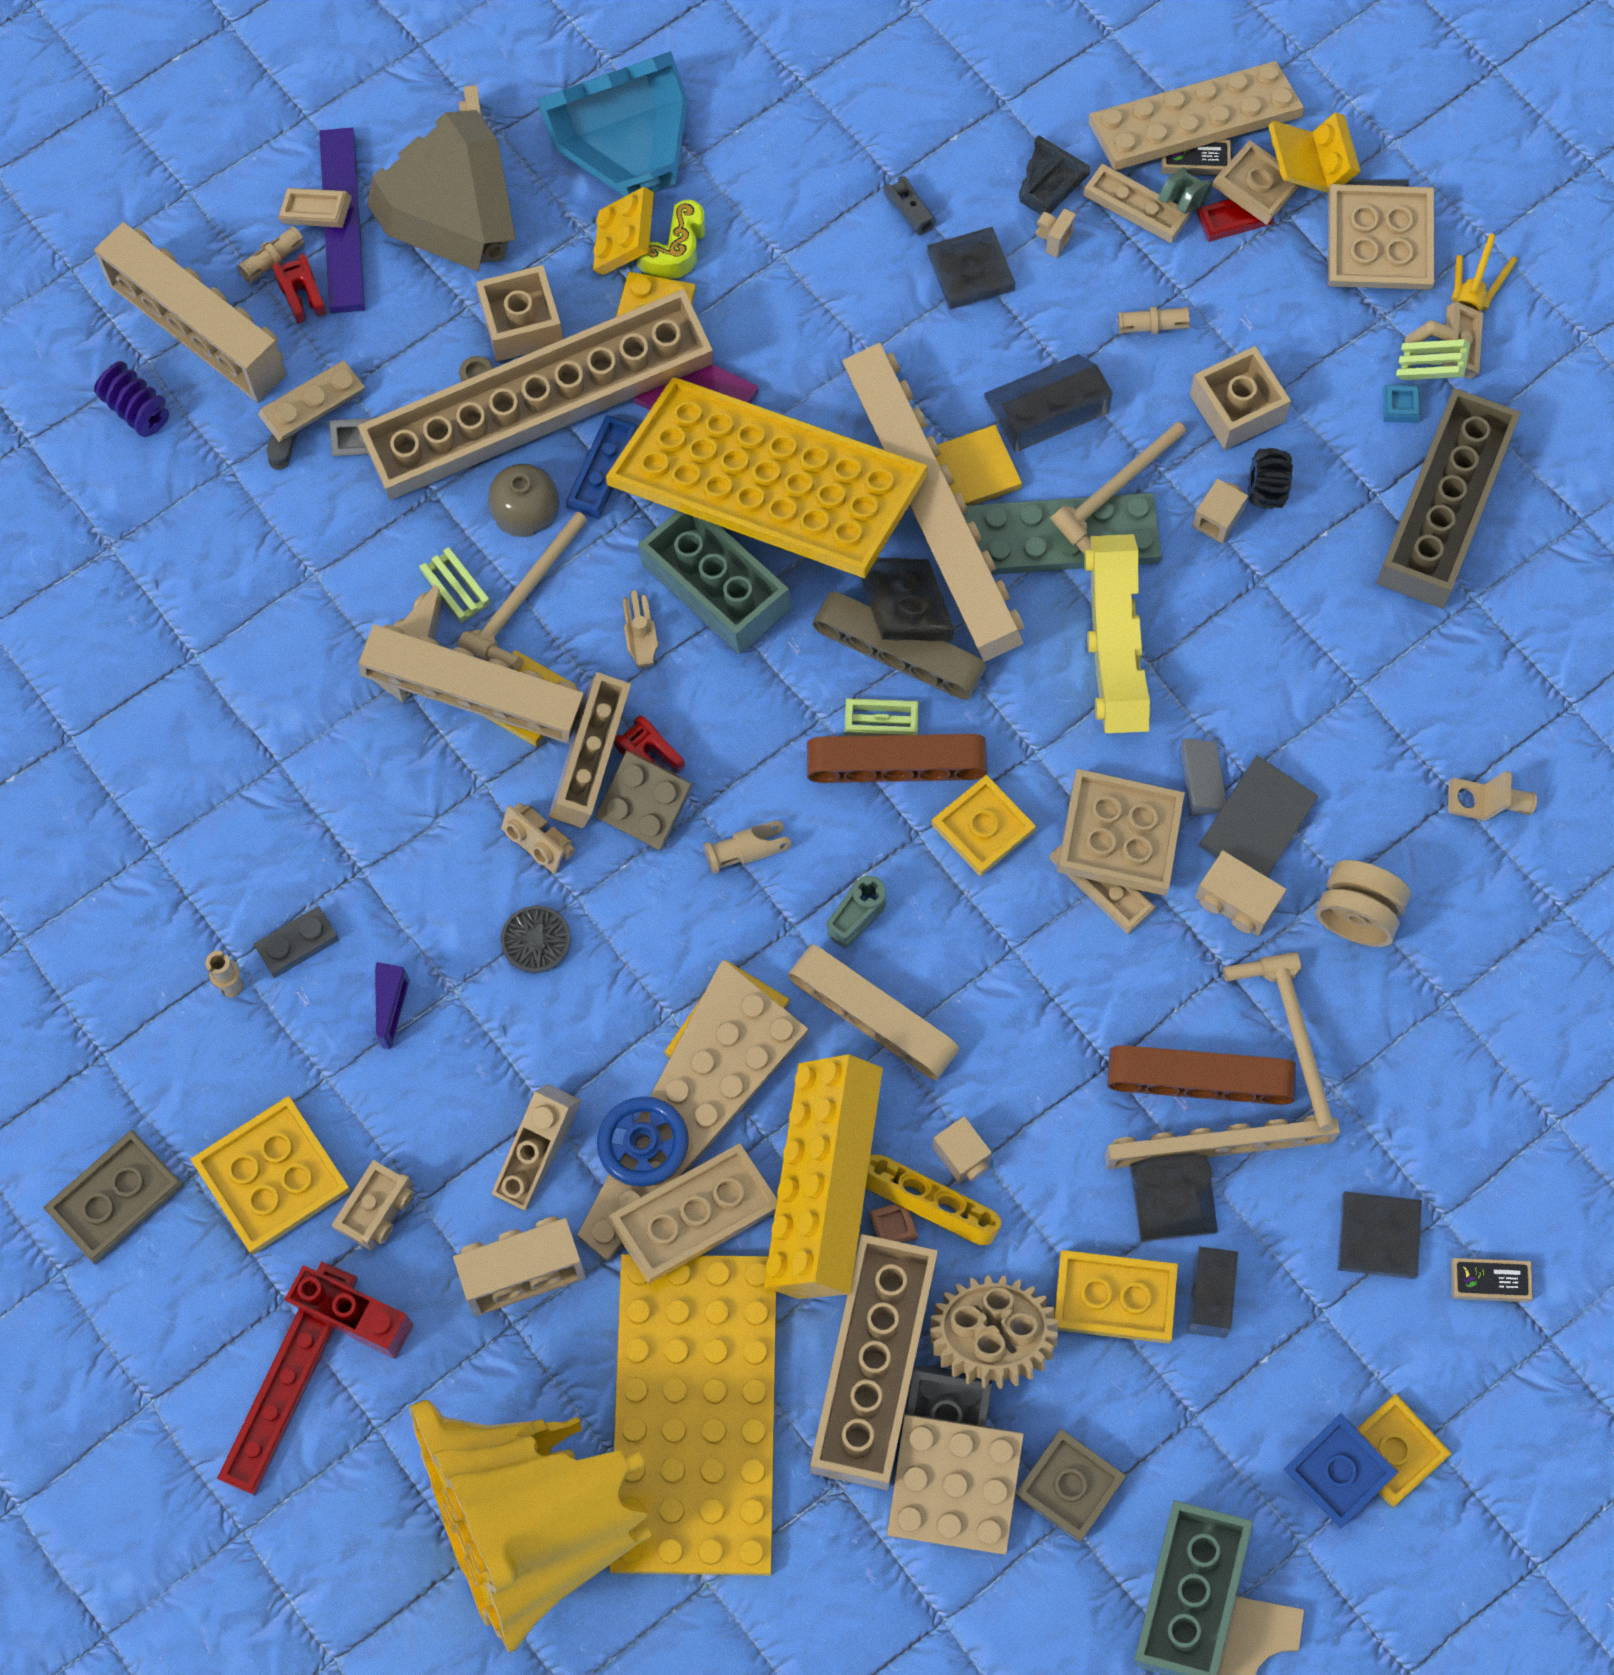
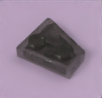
(1050, 177)

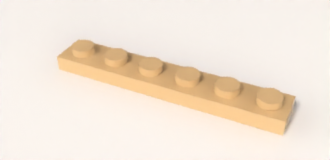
(1236, 1140)

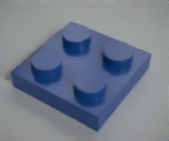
(1341, 1470)

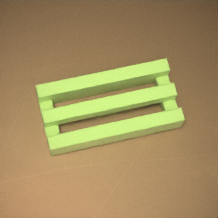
(1447, 346)
(439, 563)
(880, 719)

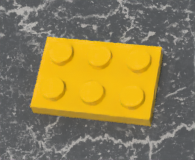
(1115, 1296)

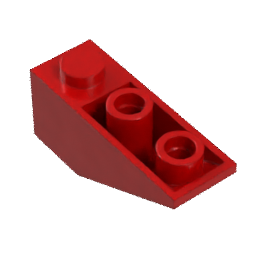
(350, 1311)

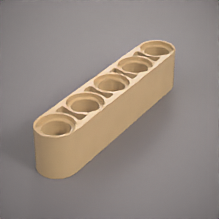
(873, 1012)

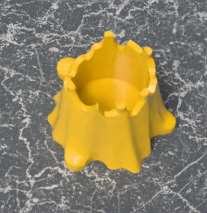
(522, 1516)

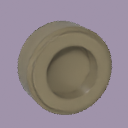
(474, 366)

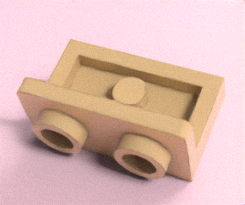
(373, 1206)

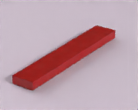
(279, 1395)

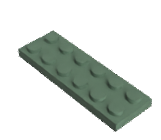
(1026, 540)

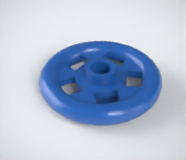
(622, 1117)

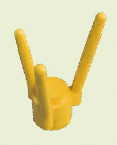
(1474, 291)

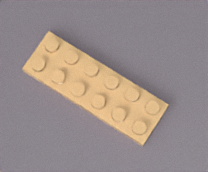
(1195, 115)

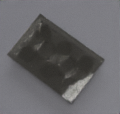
(907, 600)

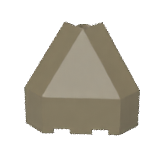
(448, 193)

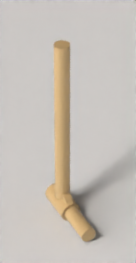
(1072, 521)
(483, 642)
(1282, 970)

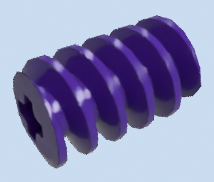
(132, 399)

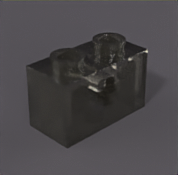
(1212, 1292)

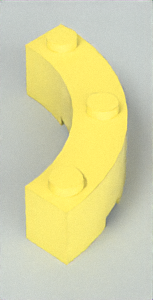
(1117, 634)

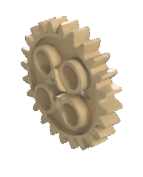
(994, 1331)

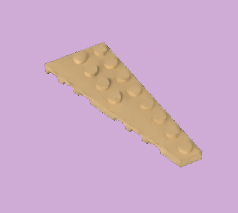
(715, 1070)

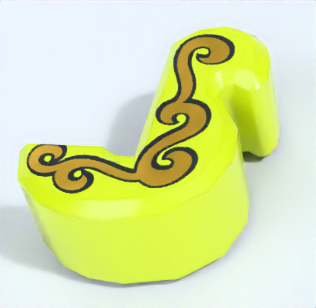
(680, 254)

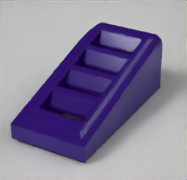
(390, 991)

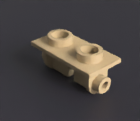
(525, 825)

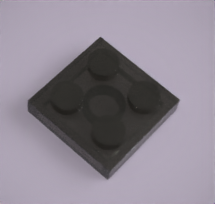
(971, 267)
(1379, 1235)

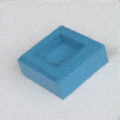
(1401, 403)

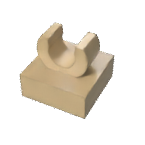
(1056, 231)

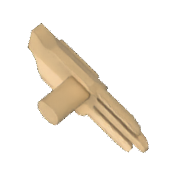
(640, 632)

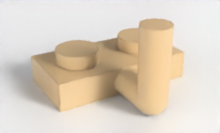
(1461, 323)

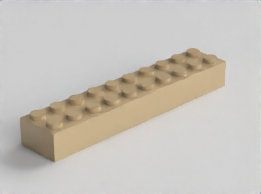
(536, 394)

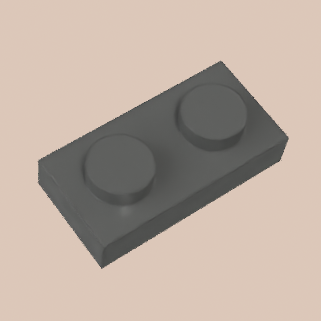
(296, 942)

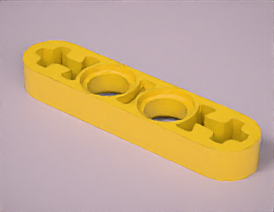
(928, 1203)

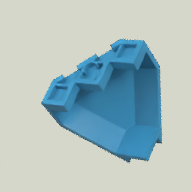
(623, 124)

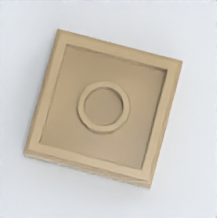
(1255, 182)

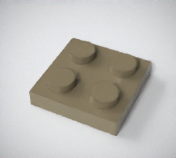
(644, 800)
(1070, 1485)

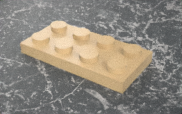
(693, 1213)

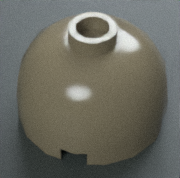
(523, 500)

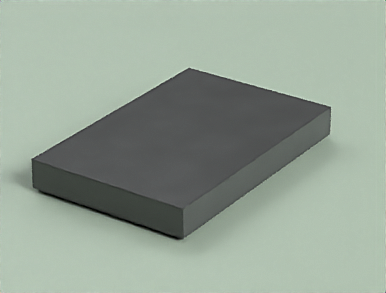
(1259, 817)

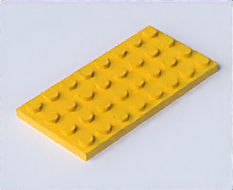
(768, 476)
(700, 1413)

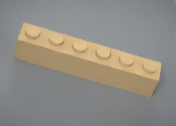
(471, 683)

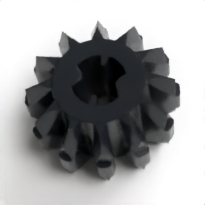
(1270, 478)

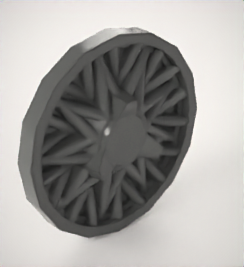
(535, 939)

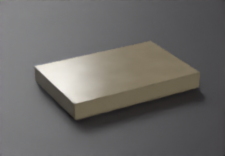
(113, 1196)

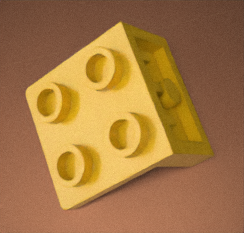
(1316, 156)

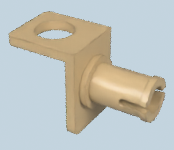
(1490, 798)

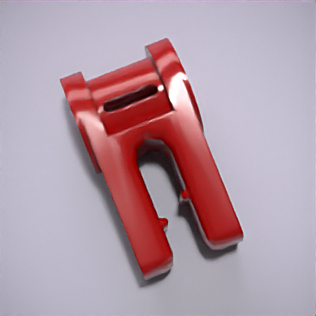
(295, 277)
(644, 738)

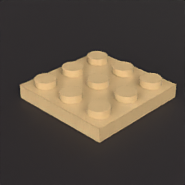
(1381, 236)
(1121, 832)
(955, 1484)

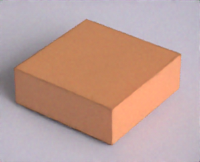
(893, 1223)

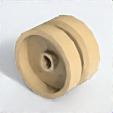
(1363, 903)

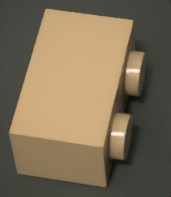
(1240, 894)

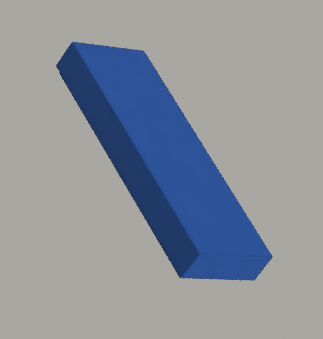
(591, 488)

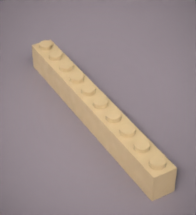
(935, 506)

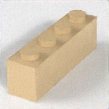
(589, 750)

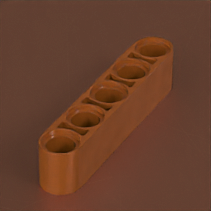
(896, 758)
(1201, 1075)

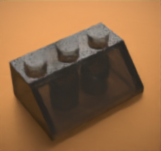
(1050, 401)

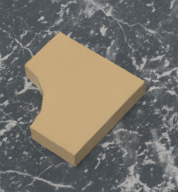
(1258, 1633)

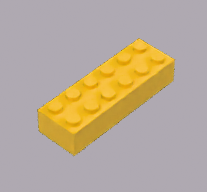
(823, 1178)

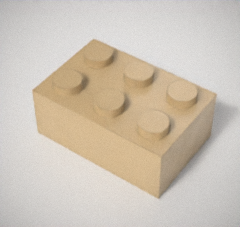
(519, 1266)

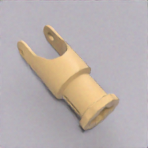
(746, 846)

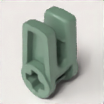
(1185, 189)
(854, 914)

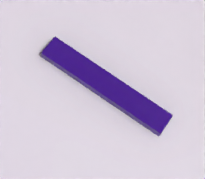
(344, 243)

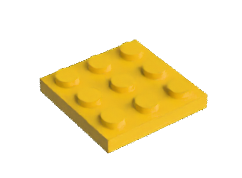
(270, 1175)

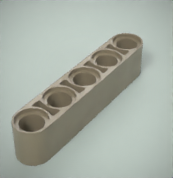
(928, 661)

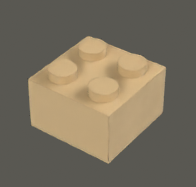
(519, 312)
(1240, 397)

